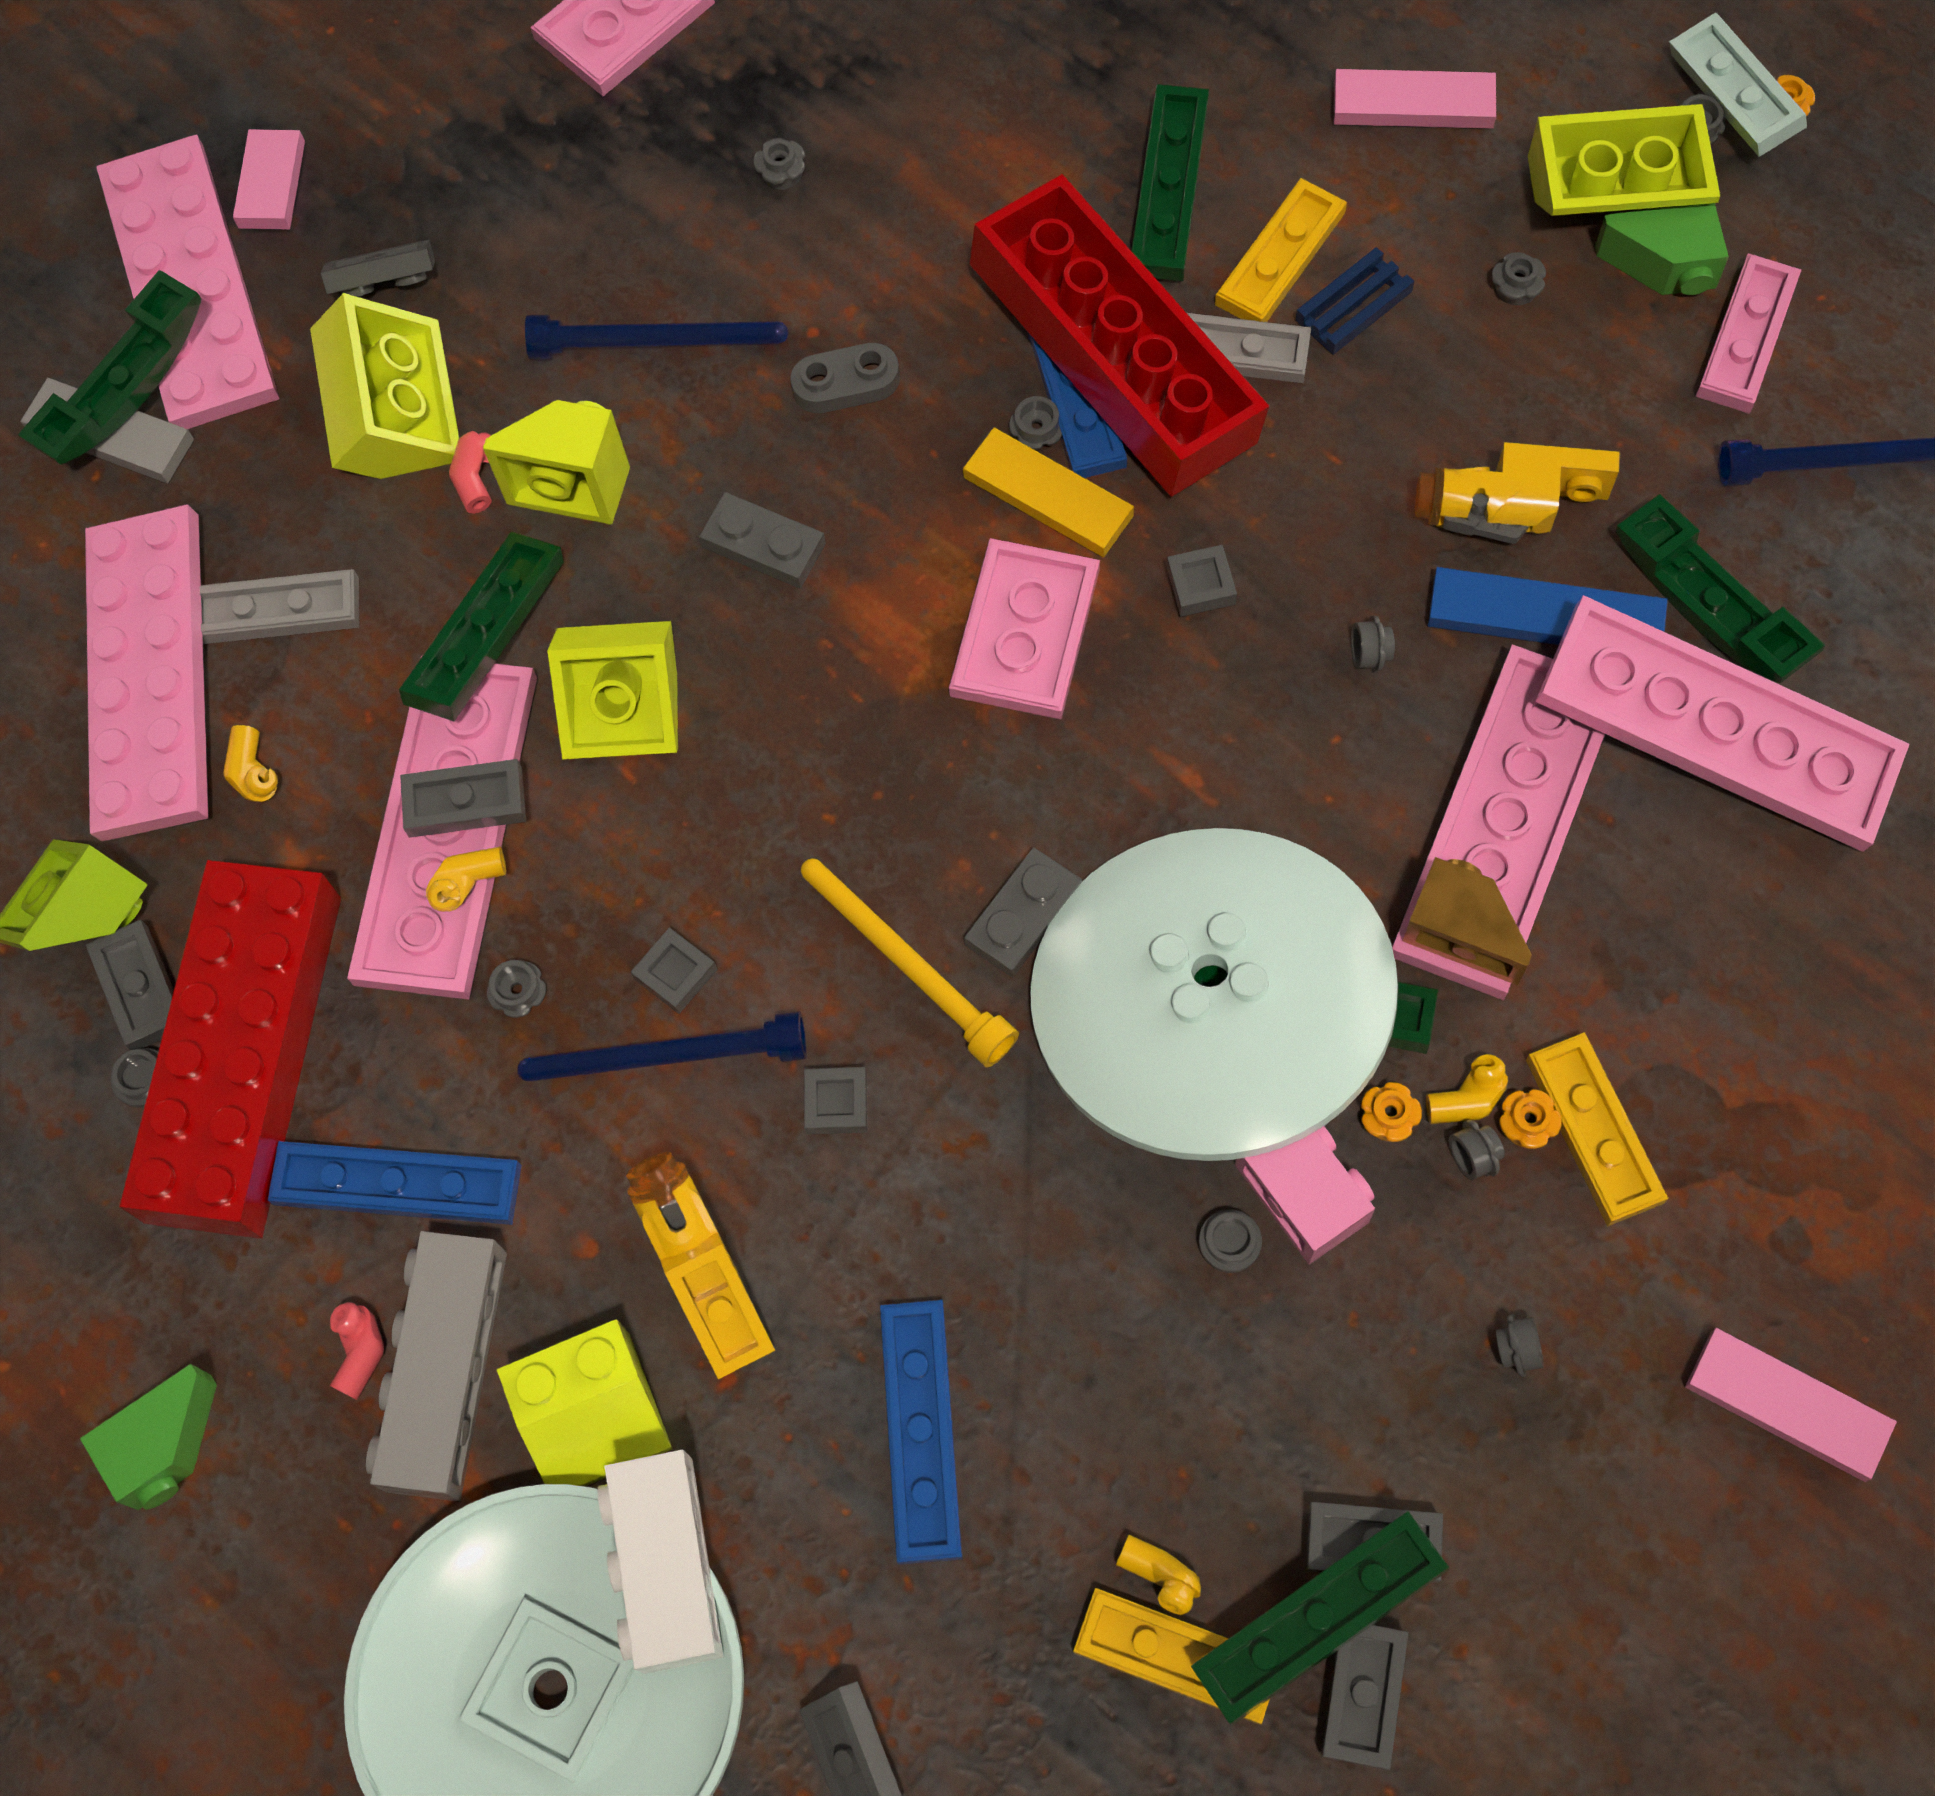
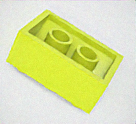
(1622, 160)
(383, 389)

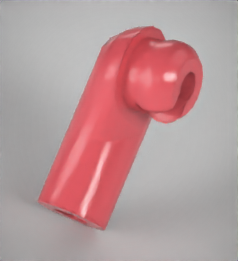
(465, 472)
(361, 1344)

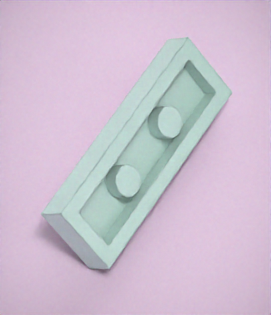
(1739, 82)

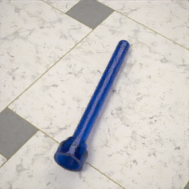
(549, 336)
(1742, 461)
(778, 1038)

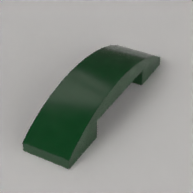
(125, 376)
(1711, 598)

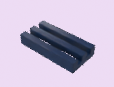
(1347, 281)

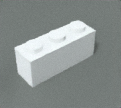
(660, 1563)

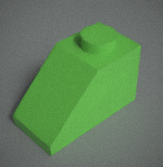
(1666, 247)
(153, 1440)

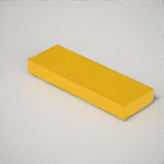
(1281, 252)
(1048, 492)
(1597, 1129)
(1149, 1646)

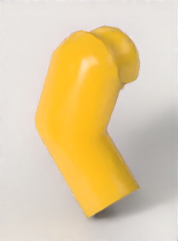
(242, 768)
(459, 874)
(1475, 1096)
(1160, 1567)

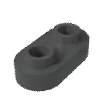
(846, 380)

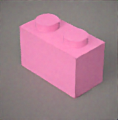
(1310, 1193)

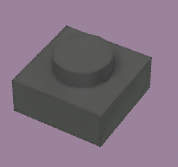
(1201, 580)
(674, 970)
(835, 1100)

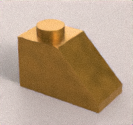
(1468, 922)

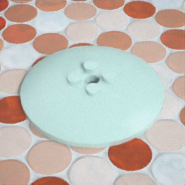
(1230, 1062)
(469, 1626)

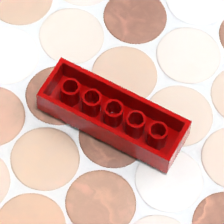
(1117, 334)
(232, 1049)

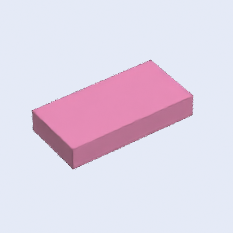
(269, 179)

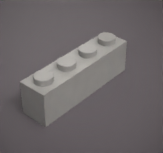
(437, 1366)

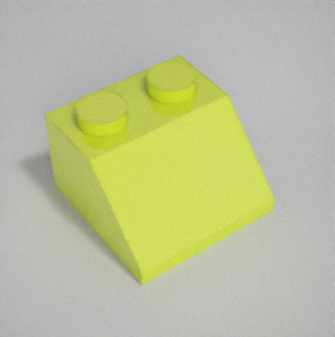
(562, 461)
(615, 689)
(584, 1406)

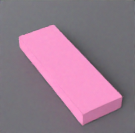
(1414, 98)
(1748, 333)
(1791, 1404)

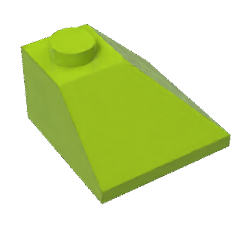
(70, 898)

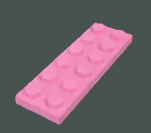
(174, 222)
(145, 674)
(1723, 723)
(1511, 806)
(400, 936)

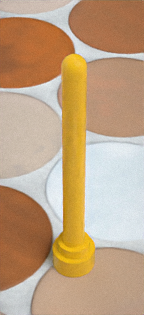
(987, 1035)

